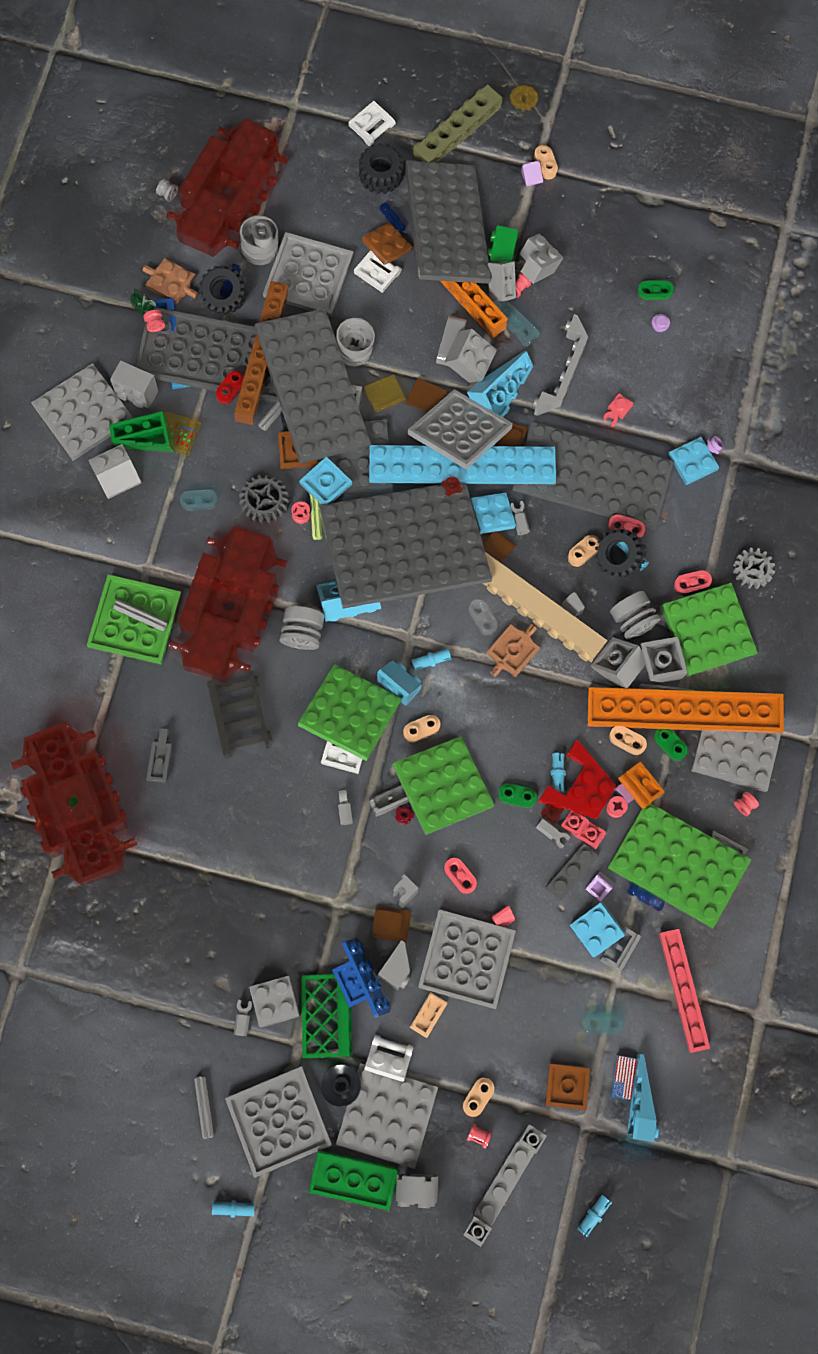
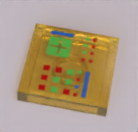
(183, 432)

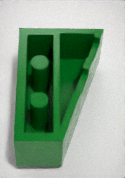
(503, 245)
(144, 433)

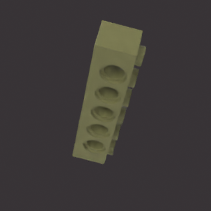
(490, 102)

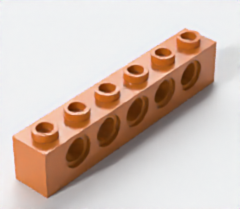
(478, 306)

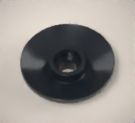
(331, 1085)

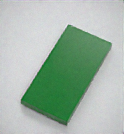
(353, 1180)

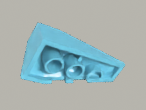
(502, 384)
(642, 1113)

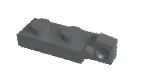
(160, 758)

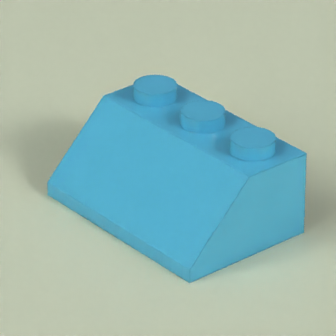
(332, 606)

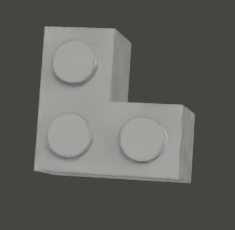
(540, 259)

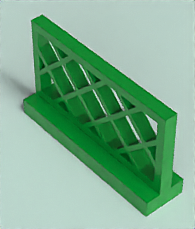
(344, 1020)

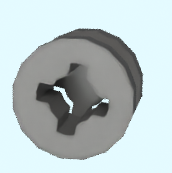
(167, 190)

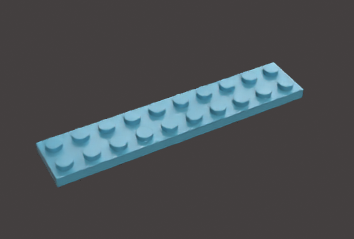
(495, 466)

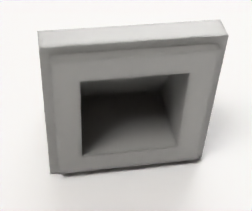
(573, 605)

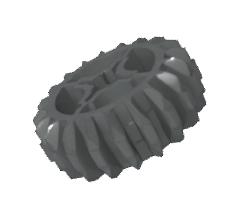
(267, 485)

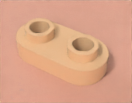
(546, 160)
(584, 549)
(422, 728)
(628, 738)
(479, 1097)

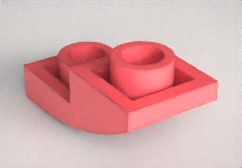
(583, 829)

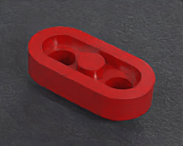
(231, 386)

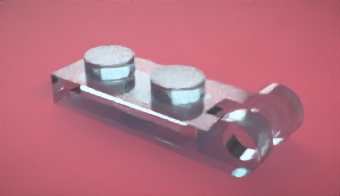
(518, 323)

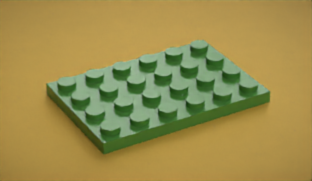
(679, 864)

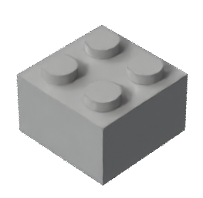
(470, 355)
(134, 385)
(274, 1001)

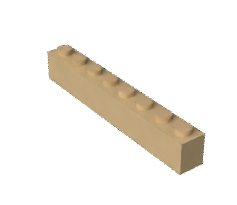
(544, 611)

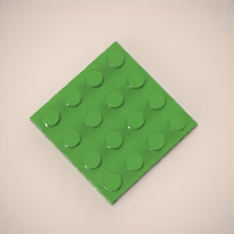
(709, 629)
(128, 636)
(350, 712)
(443, 785)

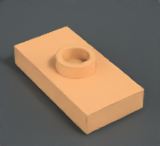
(428, 1015)

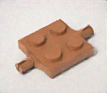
(170, 281)
(513, 650)

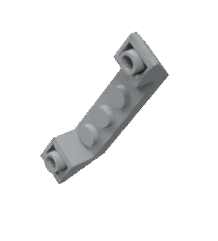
(549, 402)
(503, 1184)

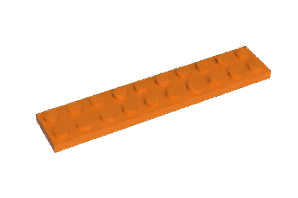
(686, 710)

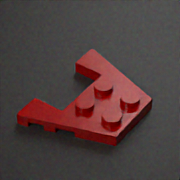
(589, 790)

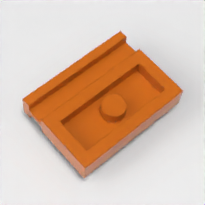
(641, 785)

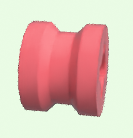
(154, 320)
(300, 508)
(746, 804)
(614, 809)

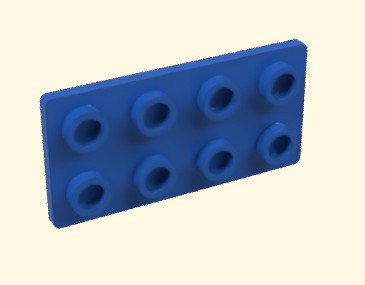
(359, 981)

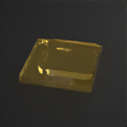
(384, 393)

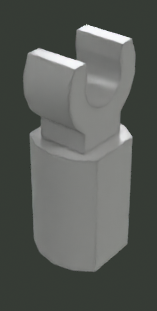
(520, 519)
(344, 809)
(552, 832)
(242, 1019)

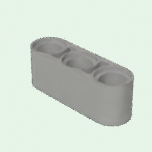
(451, 330)

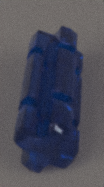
(392, 217)
(225, 290)
(646, 897)

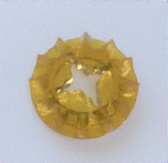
(530, 94)

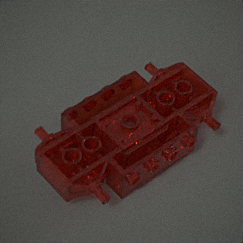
(240, 163)
(234, 577)
(80, 831)

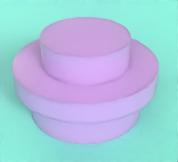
(660, 322)
(715, 444)

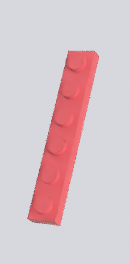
(684, 991)

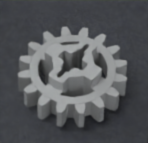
(754, 576)

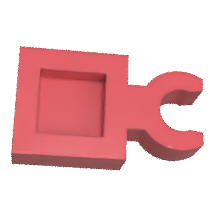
(618, 408)

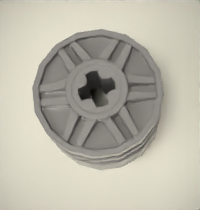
(253, 252)
(359, 335)
(634, 613)
(302, 627)

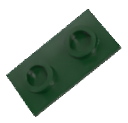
(141, 302)

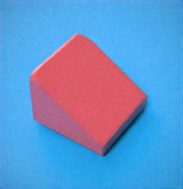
(503, 917)

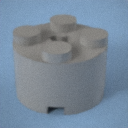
(417, 1189)

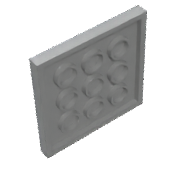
(312, 272)
(81, 411)
(460, 429)
(737, 757)
(467, 959)
(388, 1118)
(278, 1122)

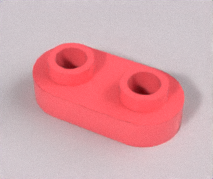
(626, 524)
(692, 583)
(461, 875)

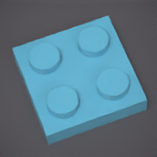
(693, 461)
(325, 482)
(493, 513)
(597, 929)

